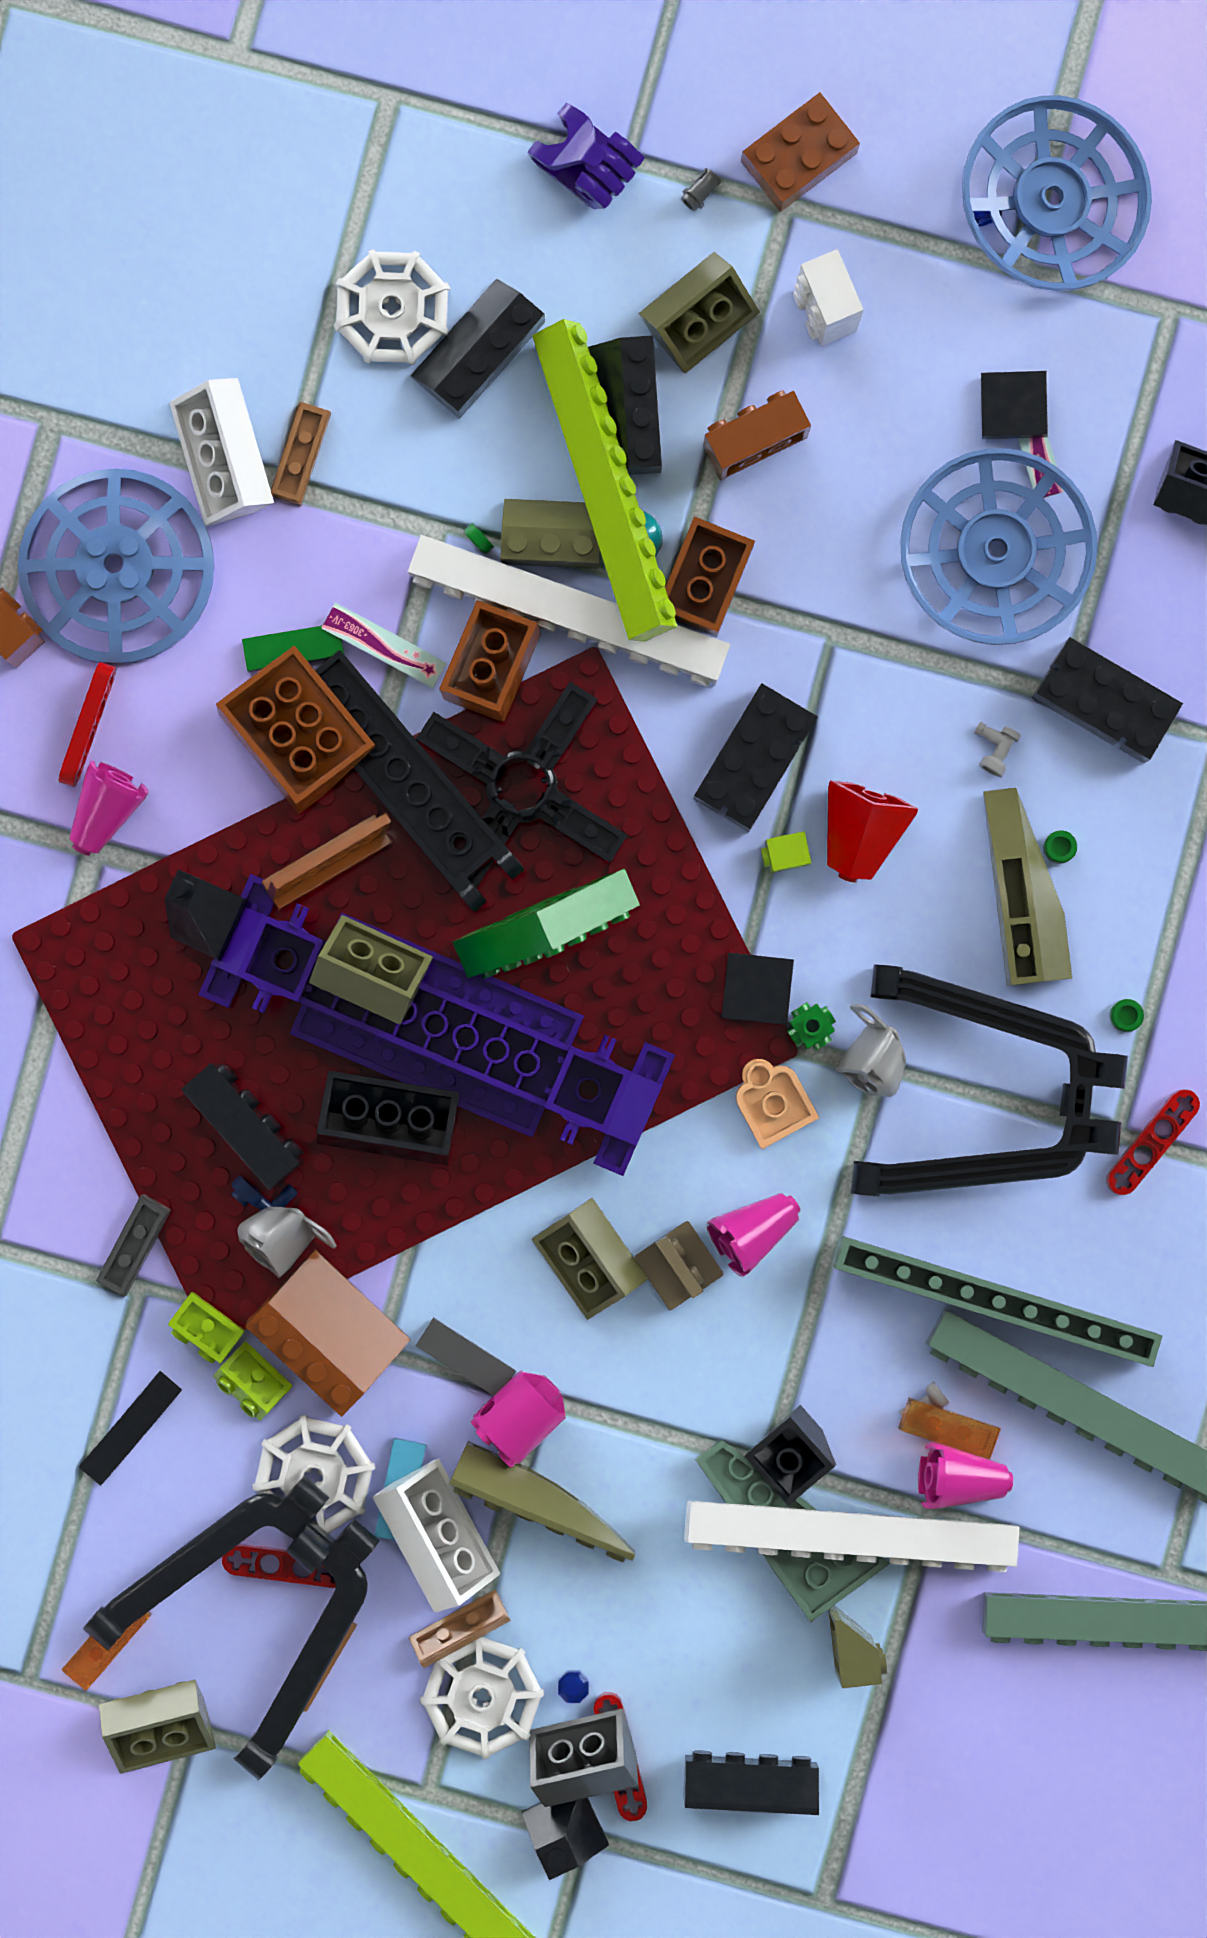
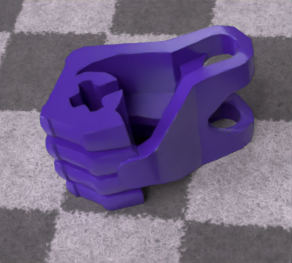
(588, 160)

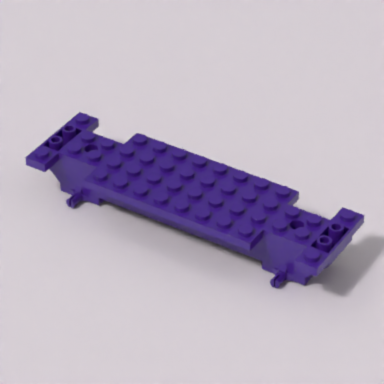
(461, 1035)

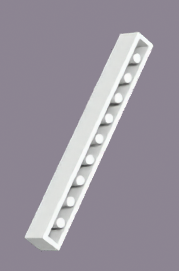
(562, 608)
(852, 1534)

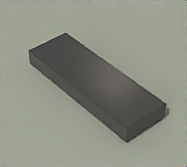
(133, 1245)
(465, 1357)

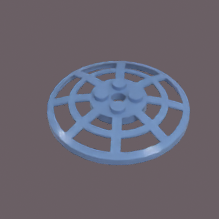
(1068, 182)
(1012, 532)
(130, 581)

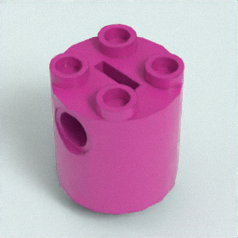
(520, 1416)

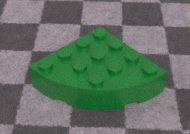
(547, 926)

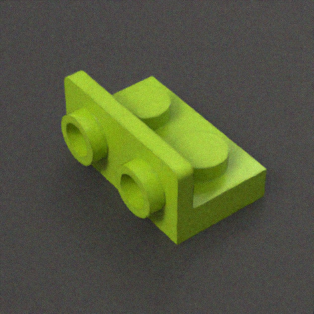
(205, 1328)
(252, 1381)

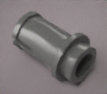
(700, 190)

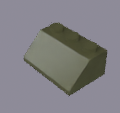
(699, 312)
(548, 534)
(370, 969)
(590, 1259)
(855, 1654)
(156, 1726)

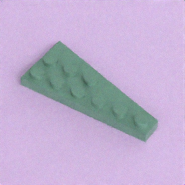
(812, 1582)

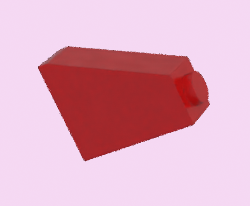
(863, 829)

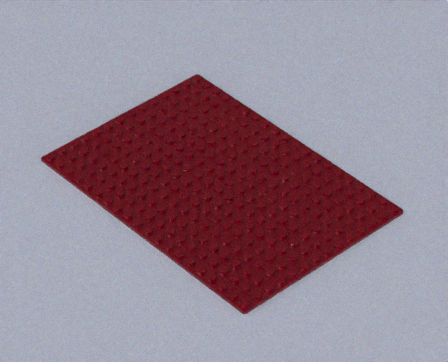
(142, 1032)

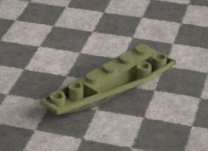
(1026, 899)
(534, 1499)

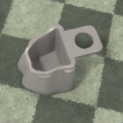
(875, 1058)
(279, 1237)

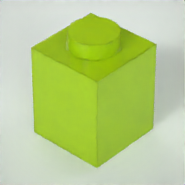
(786, 852)

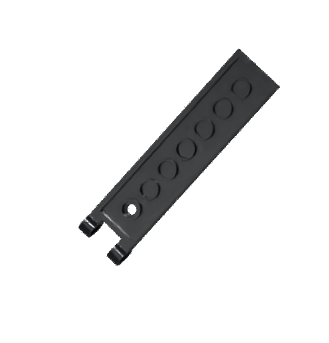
(417, 788)

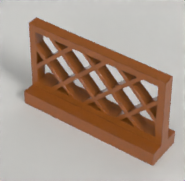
(328, 861)

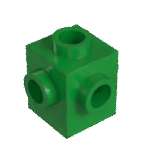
(799, 1032)

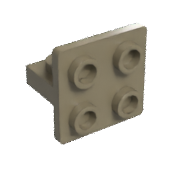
(679, 1265)

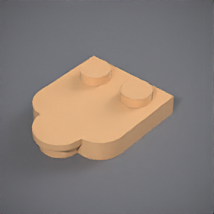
(773, 1101)

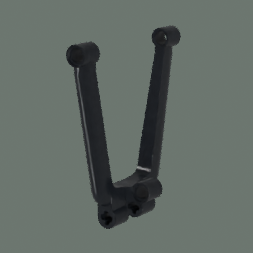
(1086, 1070)
(310, 1549)

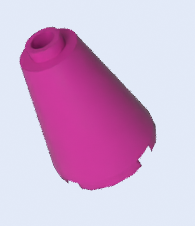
(103, 806)
(753, 1230)
(960, 1478)

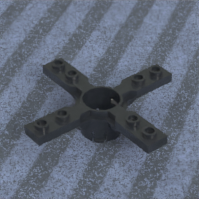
(543, 754)

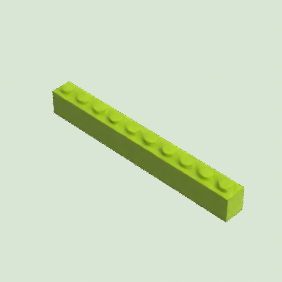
(605, 480)
(407, 1842)

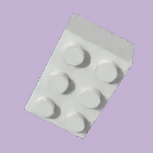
(828, 298)

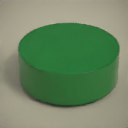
(478, 538)
(1060, 846)
(1126, 1015)

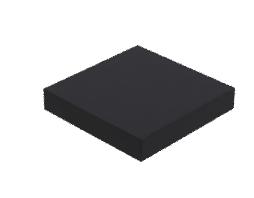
(1014, 405)
(757, 988)

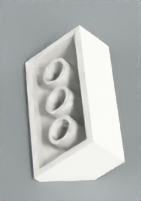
(221, 451)
(436, 1536)

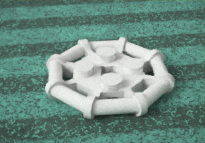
(404, 321)
(325, 1459)
(492, 1713)

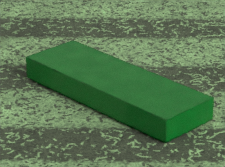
(311, 642)

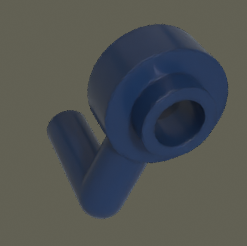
(247, 1193)

